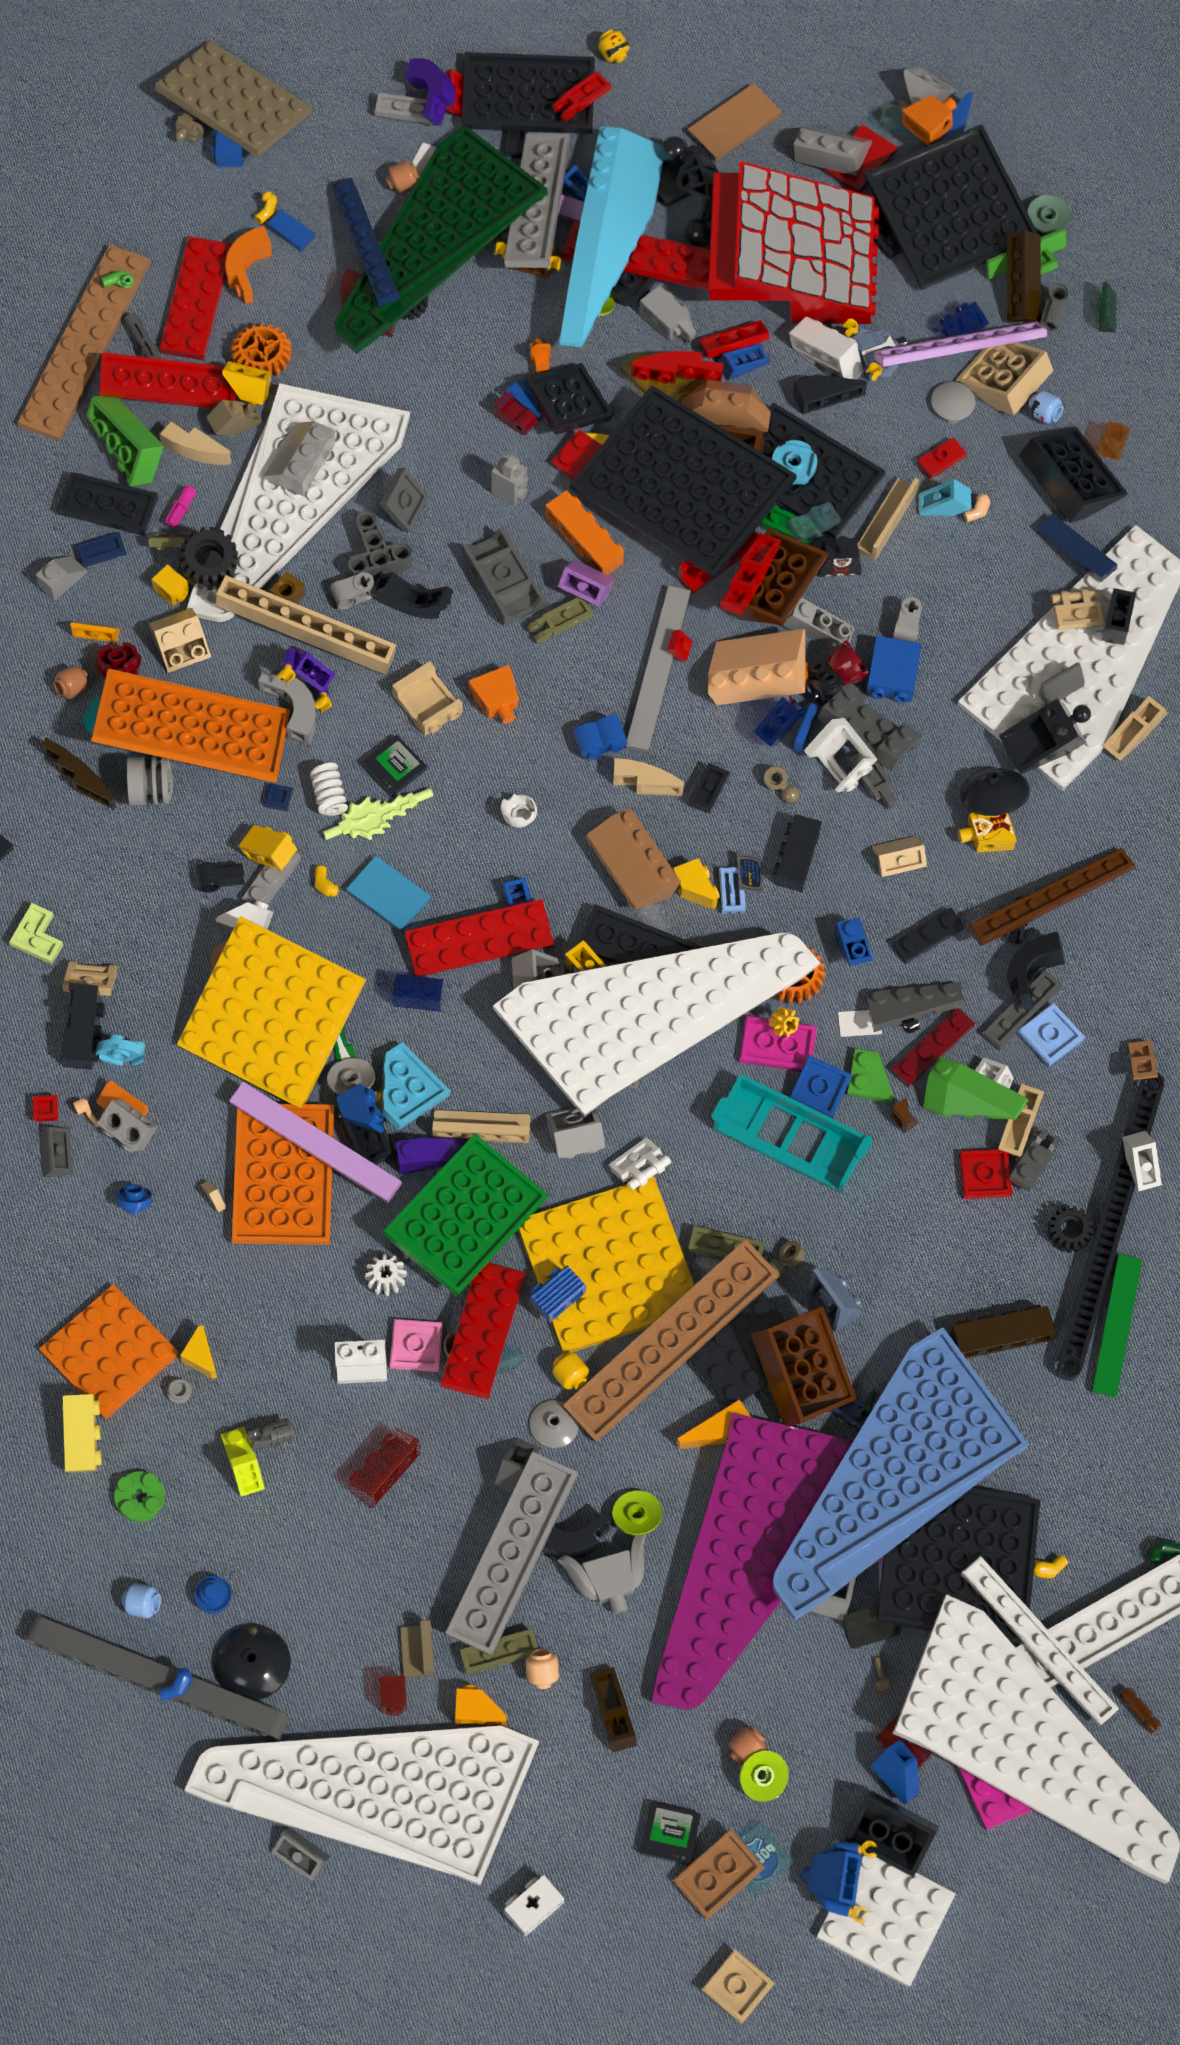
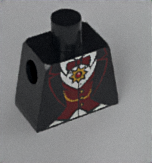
(842, 558)

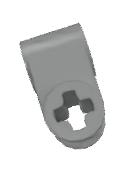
(351, 590)
(908, 623)

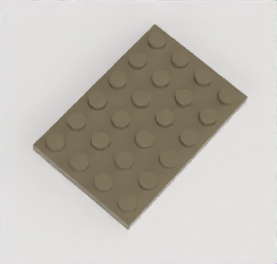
(233, 98)

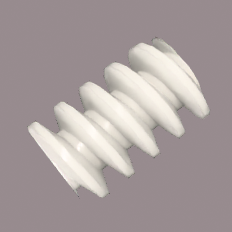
(328, 789)

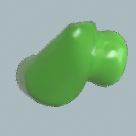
(119, 278)

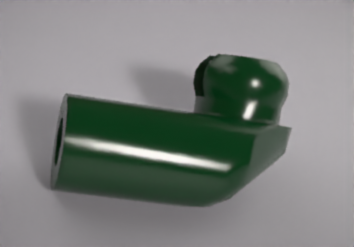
(1165, 1547)

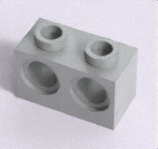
(129, 1120)

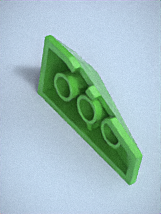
(962, 1091)

